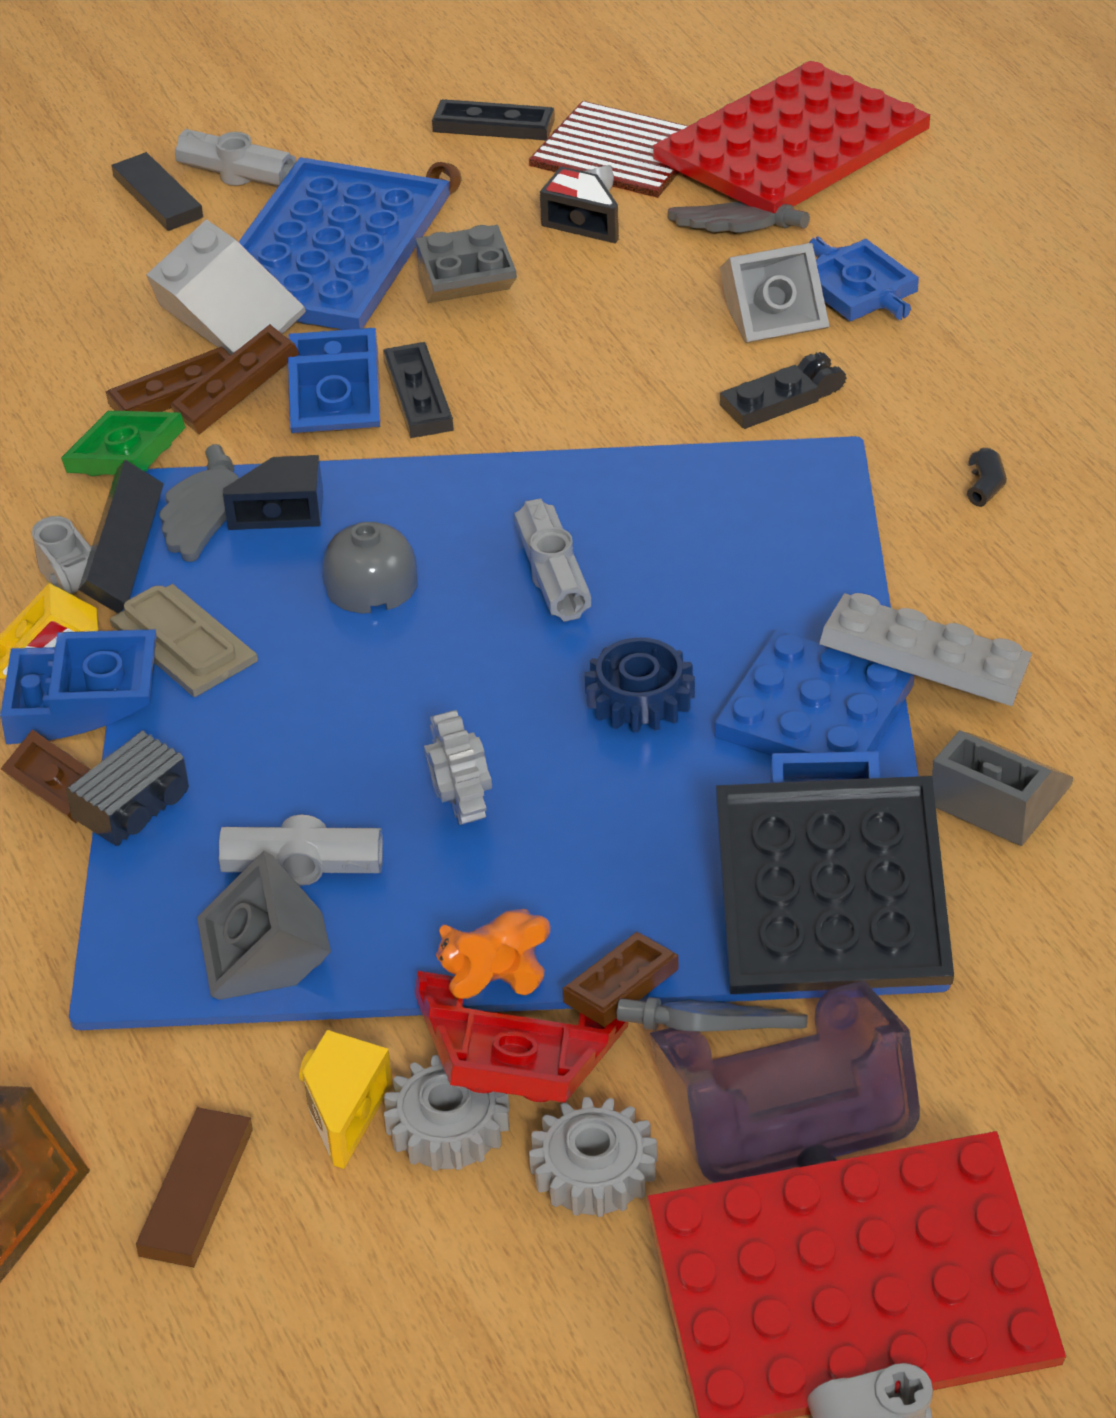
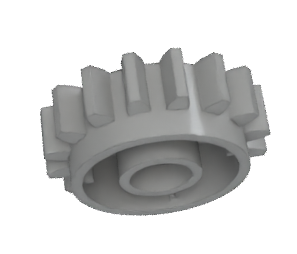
(443, 1122)
(593, 1158)

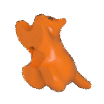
(495, 952)

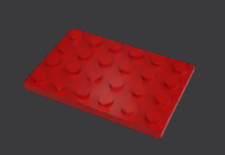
(791, 137)
(850, 1273)

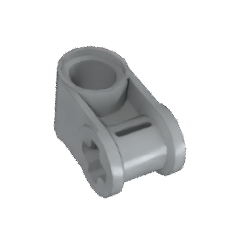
(60, 552)
(874, 1395)

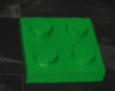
(121, 437)

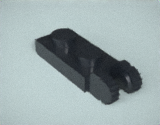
(783, 390)

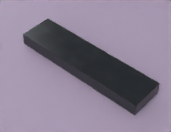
(121, 537)

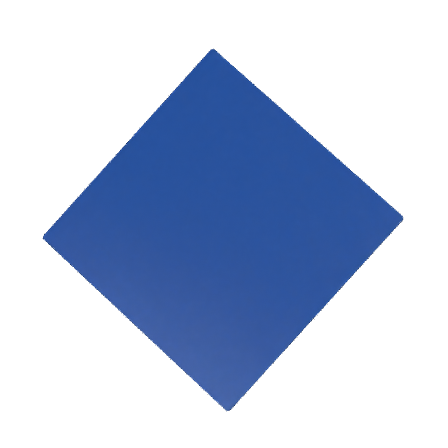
(581, 817)

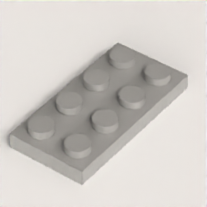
(927, 648)

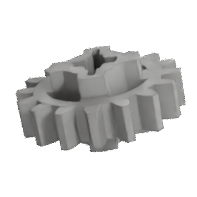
(458, 767)

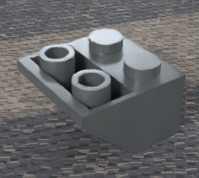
(464, 263)
(995, 786)

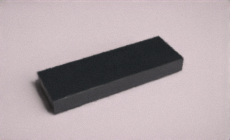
(493, 119)
(157, 191)
(418, 390)

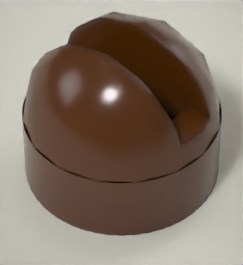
(450, 170)

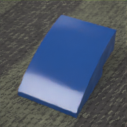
(334, 381)
(77, 684)

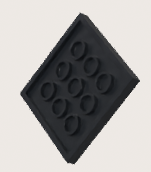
(833, 885)

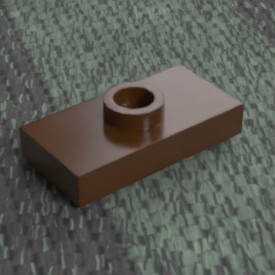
(624, 973)

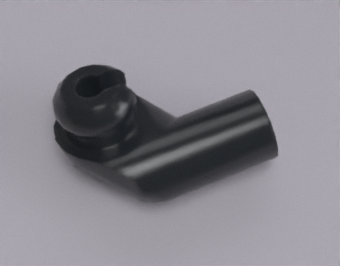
(991, 475)

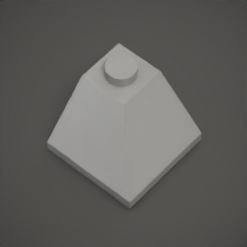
(774, 293)

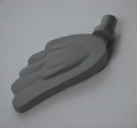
(737, 217)
(197, 506)
(706, 1016)

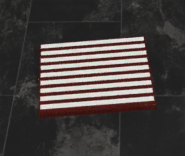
(613, 137)

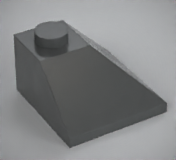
(261, 932)

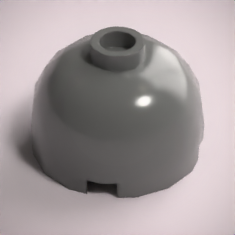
(369, 567)

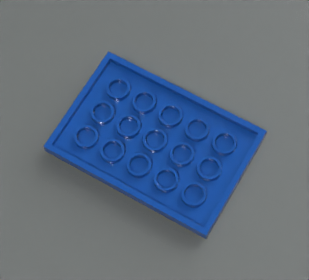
(342, 236)

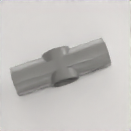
(233, 157)
(552, 560)
(303, 848)

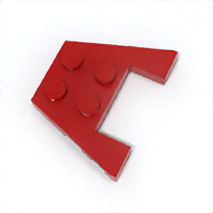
(510, 1051)

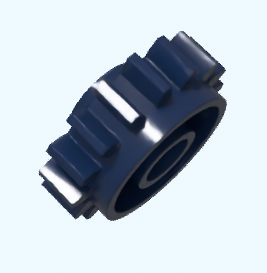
(639, 683)

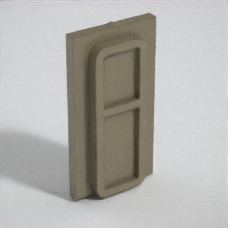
(189, 640)

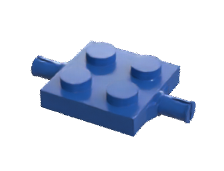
(863, 279)

